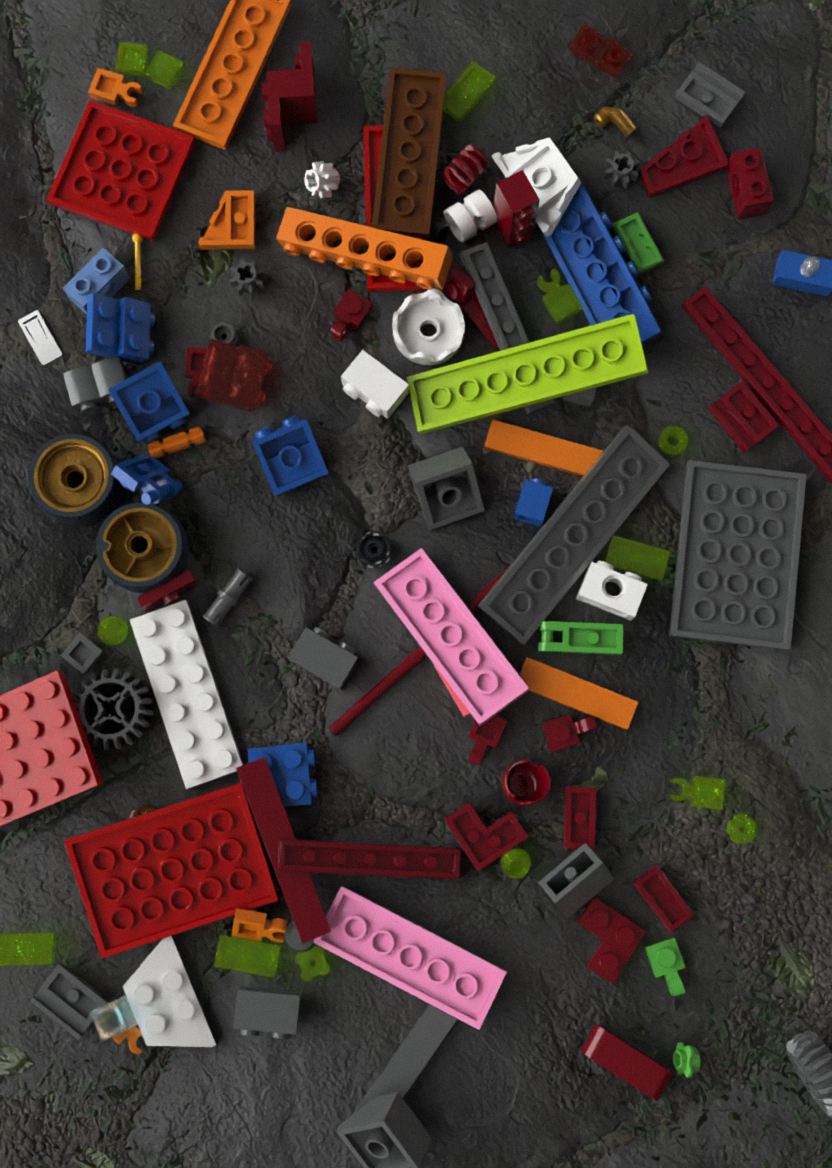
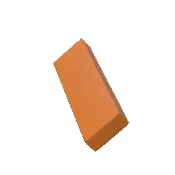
(540, 448)
(578, 693)

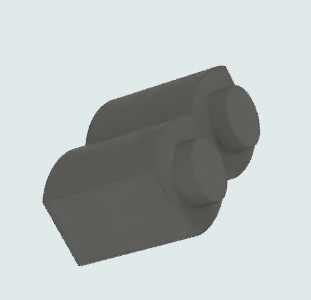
(90, 384)

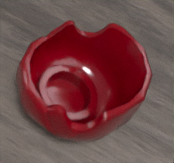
(526, 783)

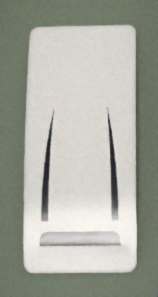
(40, 337)

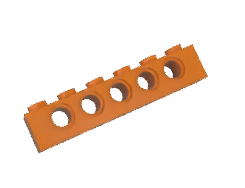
(300, 224)

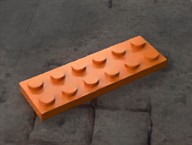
(231, 70)

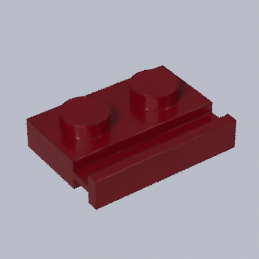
(743, 417)

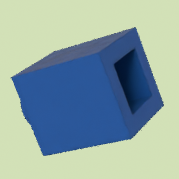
(533, 502)

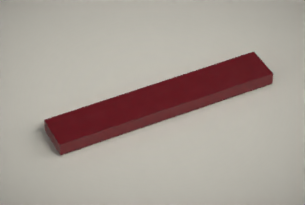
(275, 825)
(368, 859)

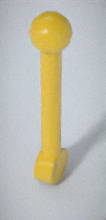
(137, 239)

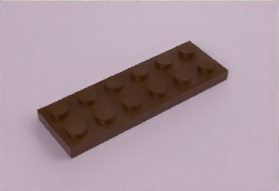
(409, 152)

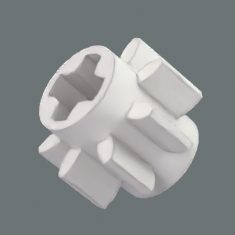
(322, 179)

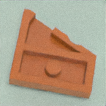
(232, 223)

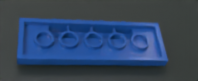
(597, 268)

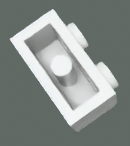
(374, 385)

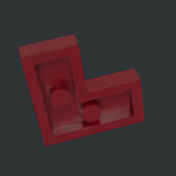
(482, 843)
(618, 938)

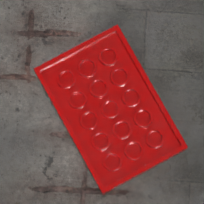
(171, 870)

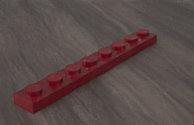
(762, 378)

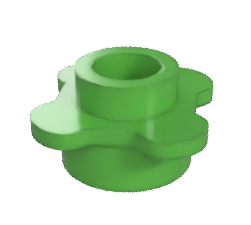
(686, 1059)

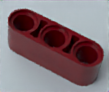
(627, 1062)

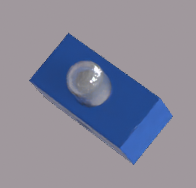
(803, 273)

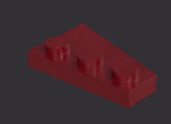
(685, 161)

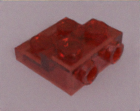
(233, 375)

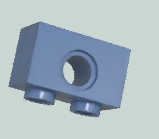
(100, 276)

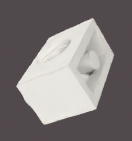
(593, 590)

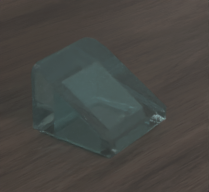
(113, 1018)

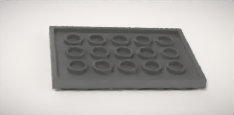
(738, 555)

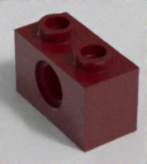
(749, 183)

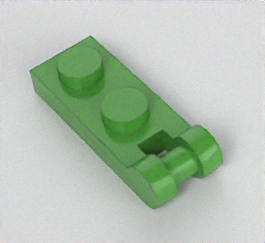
(582, 638)

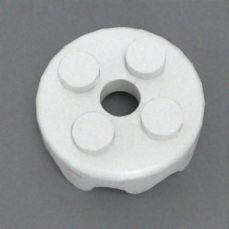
(432, 309)

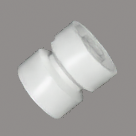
(472, 215)

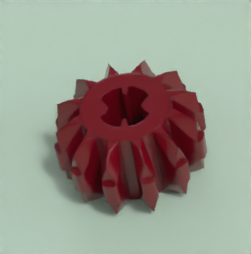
(465, 169)

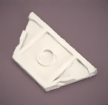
(549, 176)
(166, 1001)

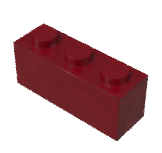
(516, 209)

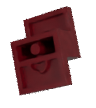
(290, 97)

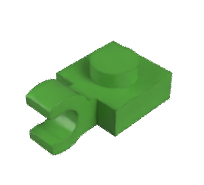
(666, 961)

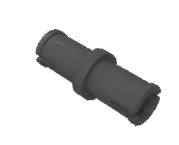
(227, 598)

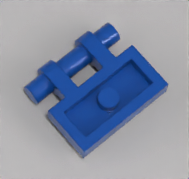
(149, 476)

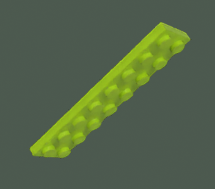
(527, 374)

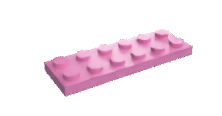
(451, 637)
(411, 957)

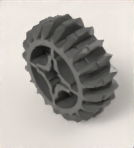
(92, 692)
(814, 1066)

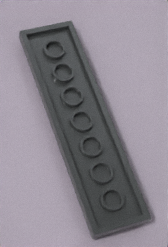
(574, 535)

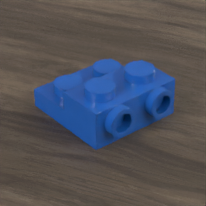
(119, 328)
(149, 402)
(289, 454)
(290, 771)

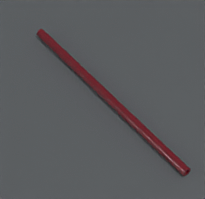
(397, 673)

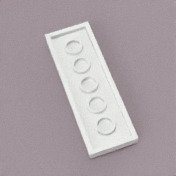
(186, 694)

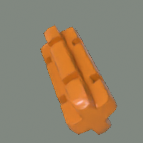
(176, 442)

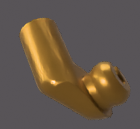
(616, 116)

